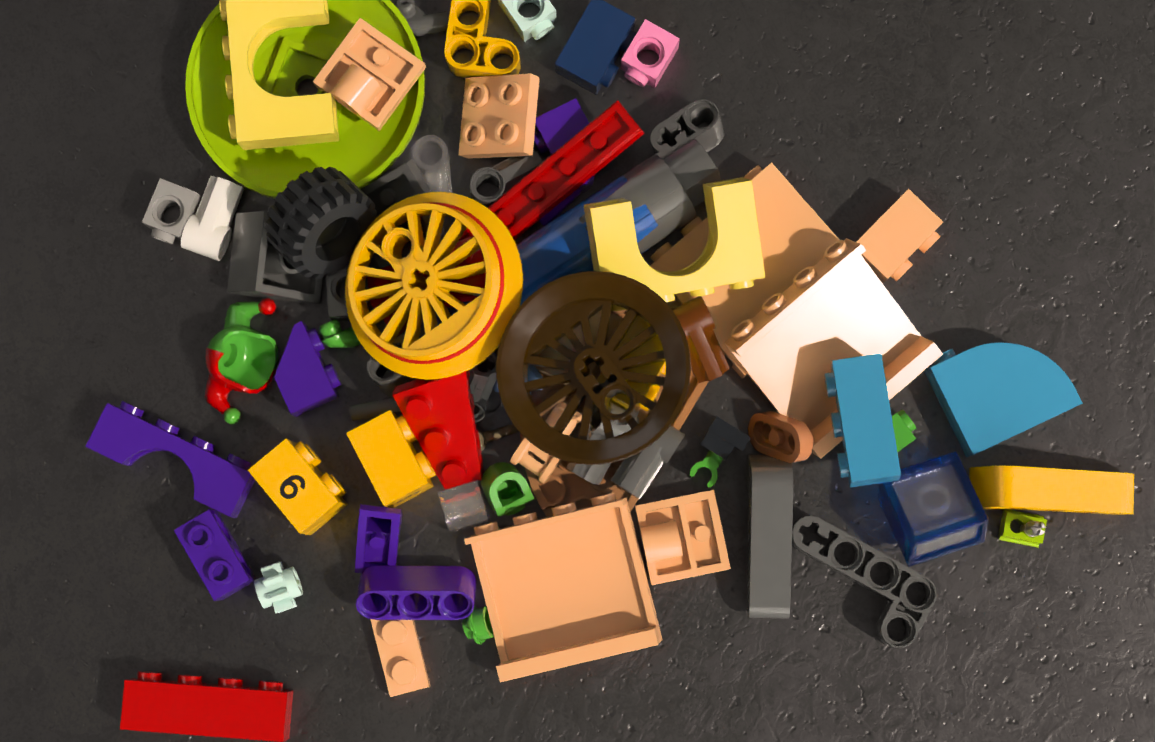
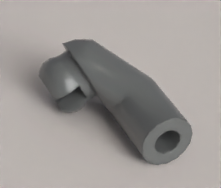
(420, 22)

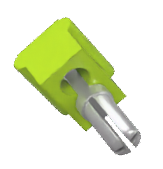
(1031, 529)

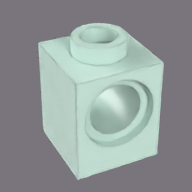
(530, 27)

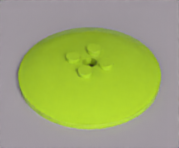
(278, 69)

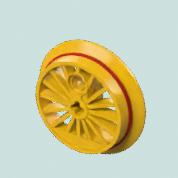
(461, 338)

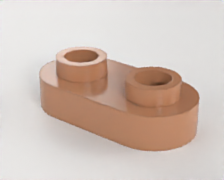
(780, 436)

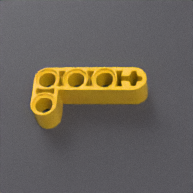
(474, 38)
(1053, 489)

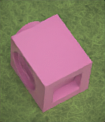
(649, 38)

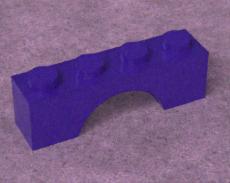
(127, 437)

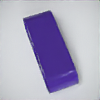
(416, 593)

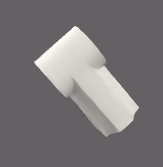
(210, 229)

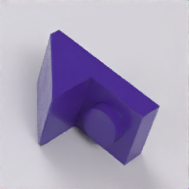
(377, 537)

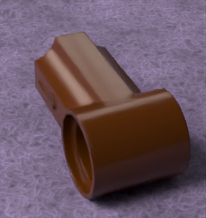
(705, 351)

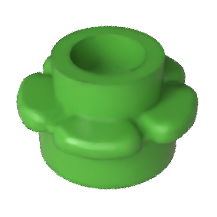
(478, 625)

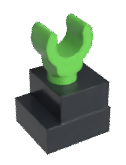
(720, 442)

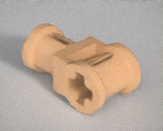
(544, 470)

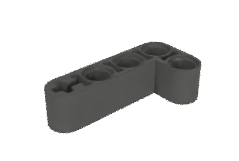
(769, 537)
(859, 571)

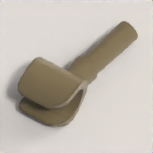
(491, 435)

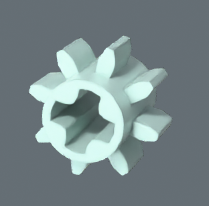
(278, 587)

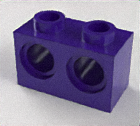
(215, 555)

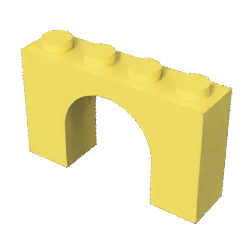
(261, 117)
(729, 256)

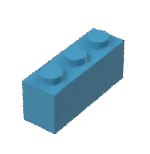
(863, 421)

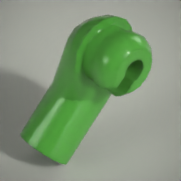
(338, 338)

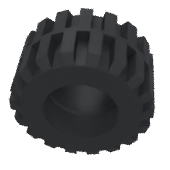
(319, 221)

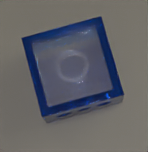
(933, 509)

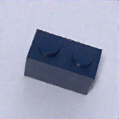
(595, 46)

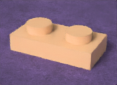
(400, 655)

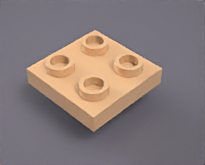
(369, 74)
(499, 116)
(682, 537)

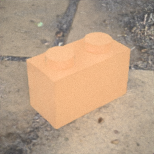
(898, 235)

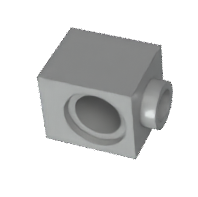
(168, 195)

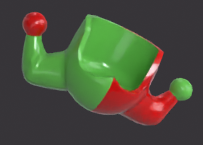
(240, 357)

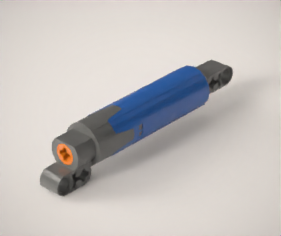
(661, 197)

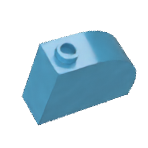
(998, 392)

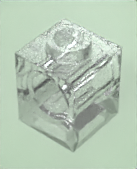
(464, 506)

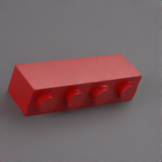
(206, 709)

